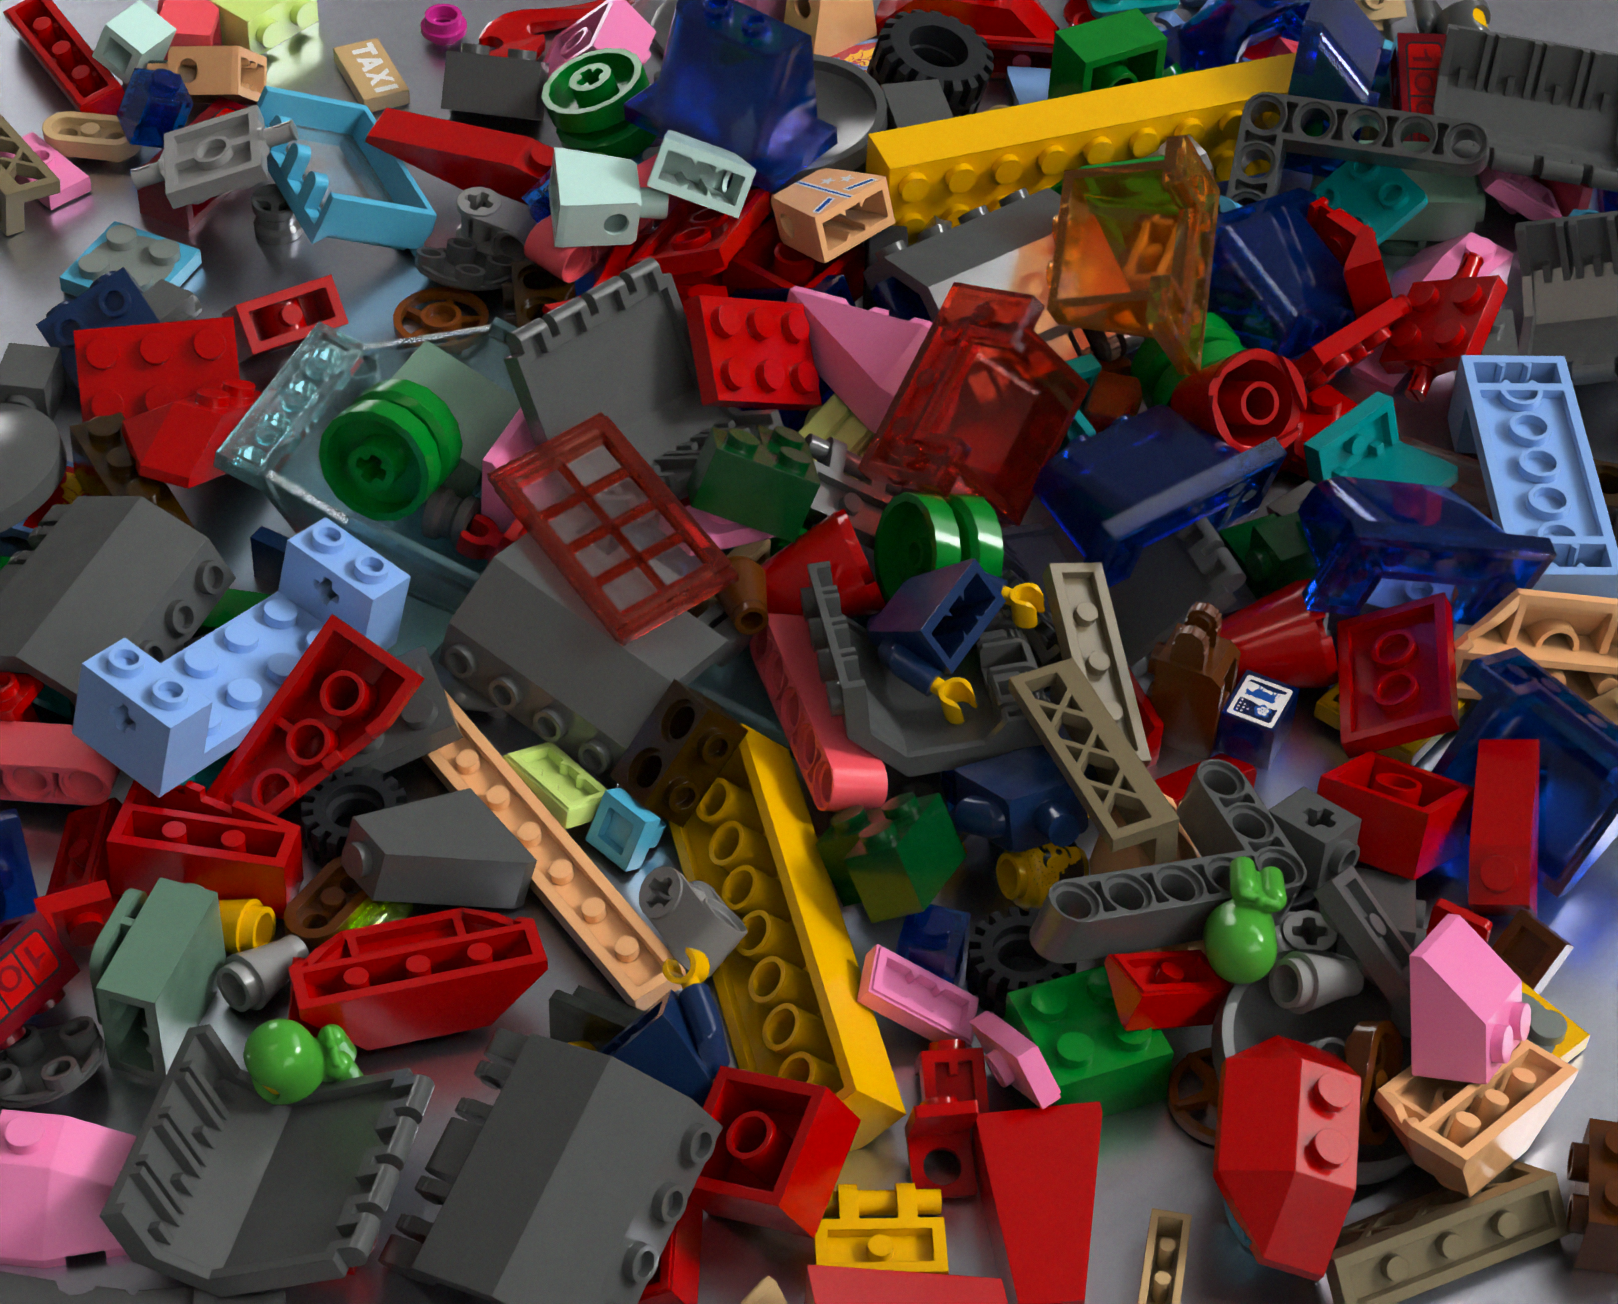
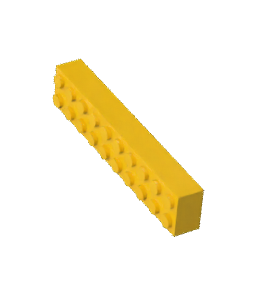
(986, 155)

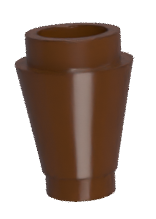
(746, 599)

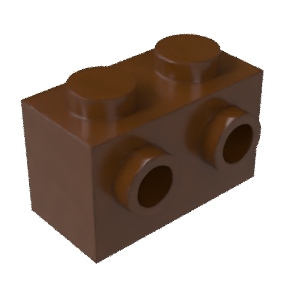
(1594, 1206)

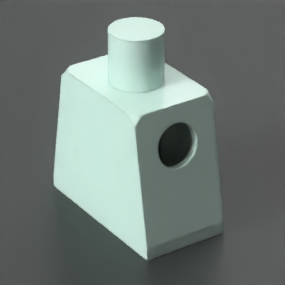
(701, 173)
(599, 199)

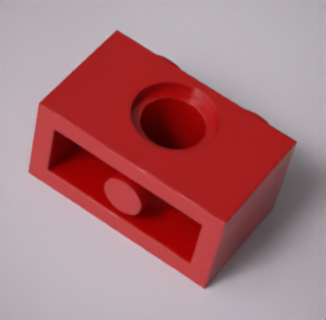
(285, 317)

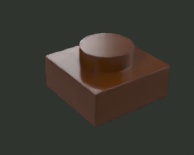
(1532, 950)

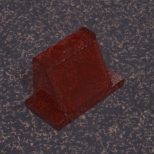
(978, 404)

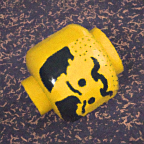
(1031, 873)

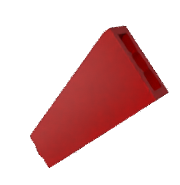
(1039, 1197)

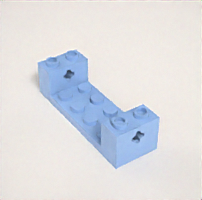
(1537, 464)
(201, 702)

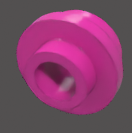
(443, 24)

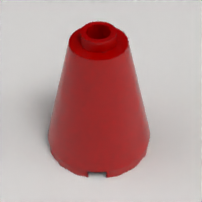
(1245, 399)
(830, 541)
(1283, 639)

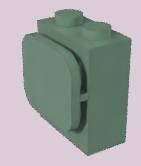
(1450, 211)
(475, 402)
(156, 973)

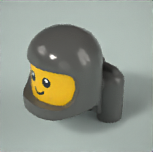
(1467, 13)

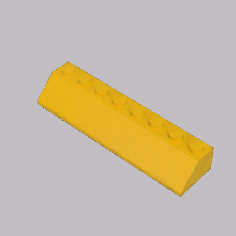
(795, 973)

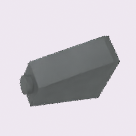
(438, 853)

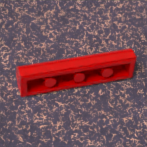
(65, 56)

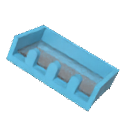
(338, 180)

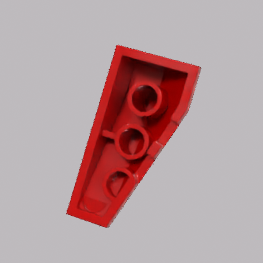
(463, 152)
(320, 718)

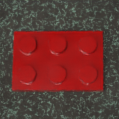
(702, 238)
(752, 353)
(152, 364)
(1397, 675)

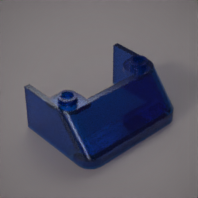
(1337, 62)

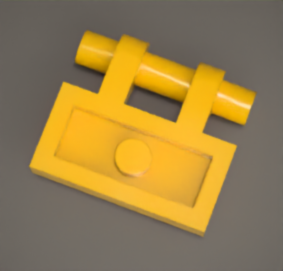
(883, 1243)

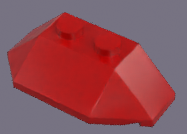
(987, 17)
(182, 437)
(419, 976)
(1288, 1150)

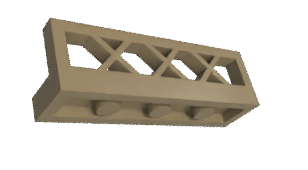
(25, 164)
(1091, 636)
(1102, 744)
(1445, 1237)

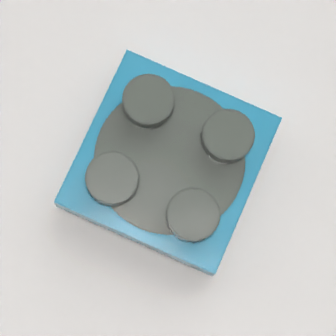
(139, 252)

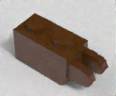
(1193, 680)

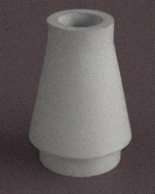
(258, 973)
(1311, 981)

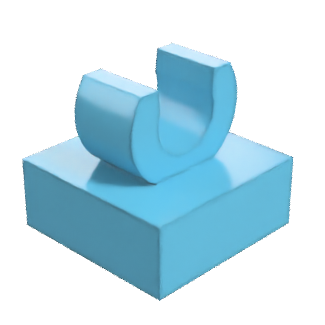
(624, 829)

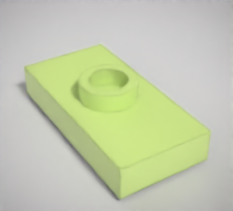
(558, 783)

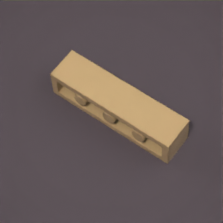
(1164, 1257)

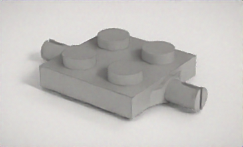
(215, 156)

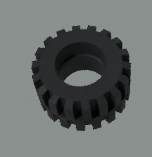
(931, 48)

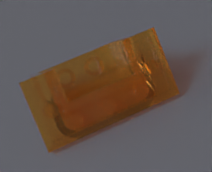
(1138, 251)

